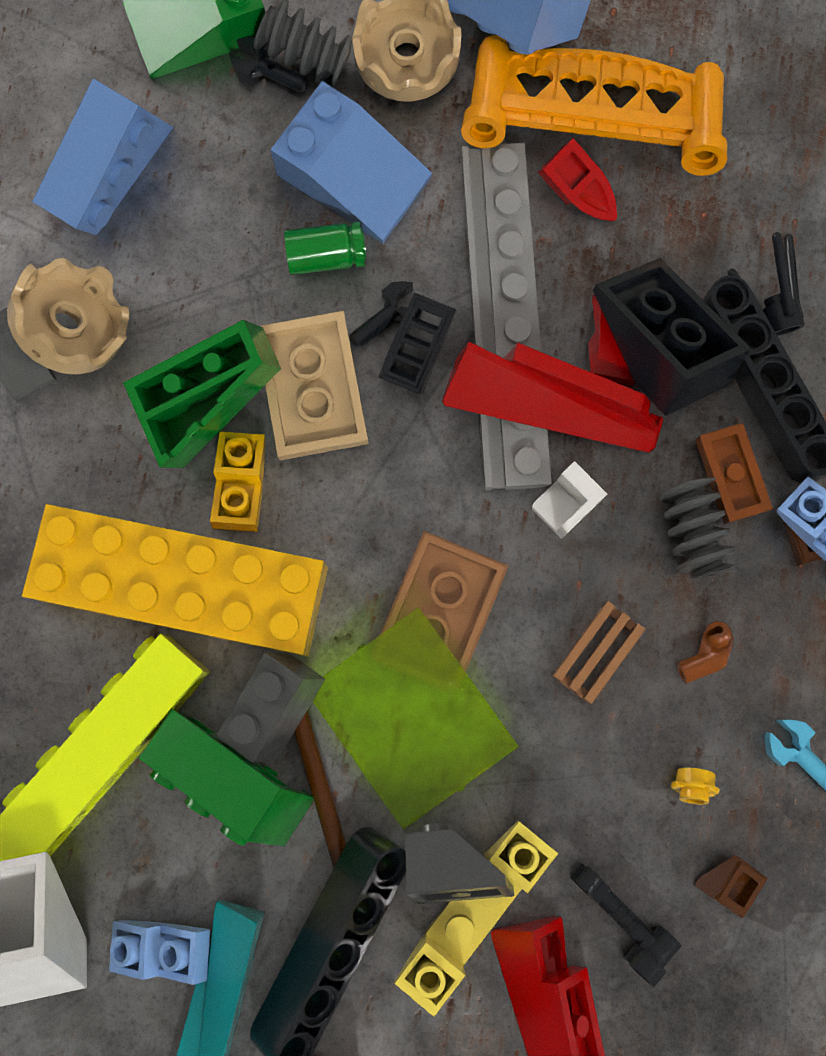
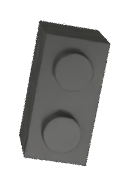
(270, 707)

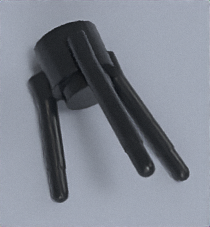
(784, 308)

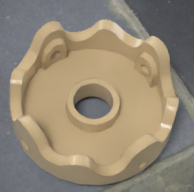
(393, 22)
(83, 296)

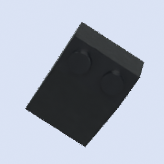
(669, 336)

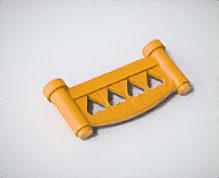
(691, 123)

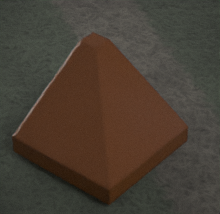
(733, 885)

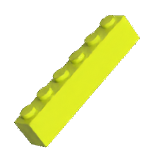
(99, 749)

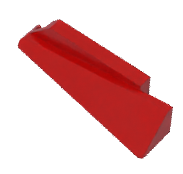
(548, 999)

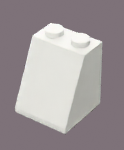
(39, 933)

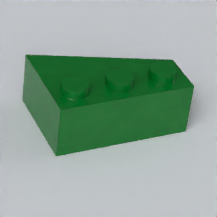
(200, 391)
(224, 783)

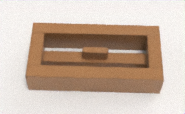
(621, 621)

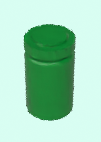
(325, 248)

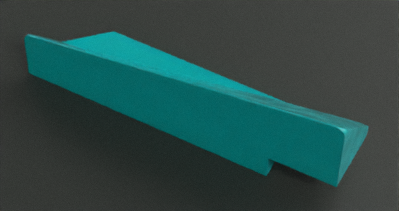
(219, 1000)

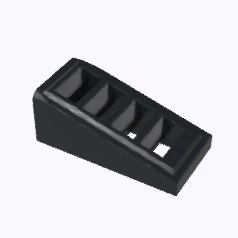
(395, 353)

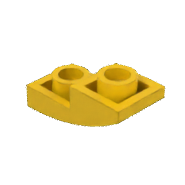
(238, 481)

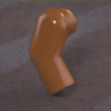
(712, 653)

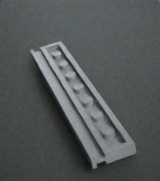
(503, 300)

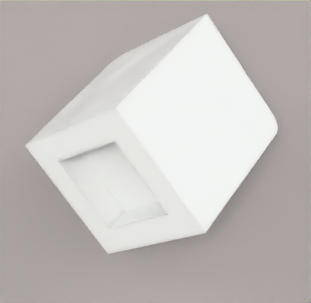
(568, 500)

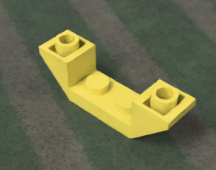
(461, 926)

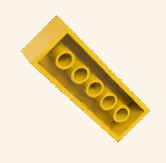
(176, 580)

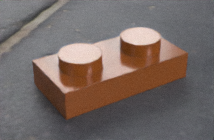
(732, 461)

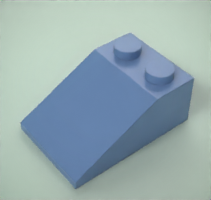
(349, 163)

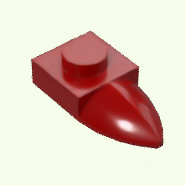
(580, 182)

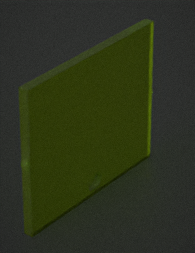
(412, 718)

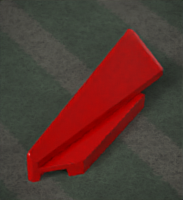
(551, 396)

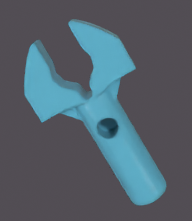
(802, 754)

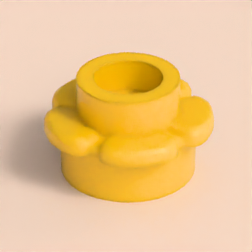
(695, 785)

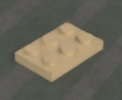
(316, 391)

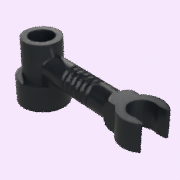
(651, 949)

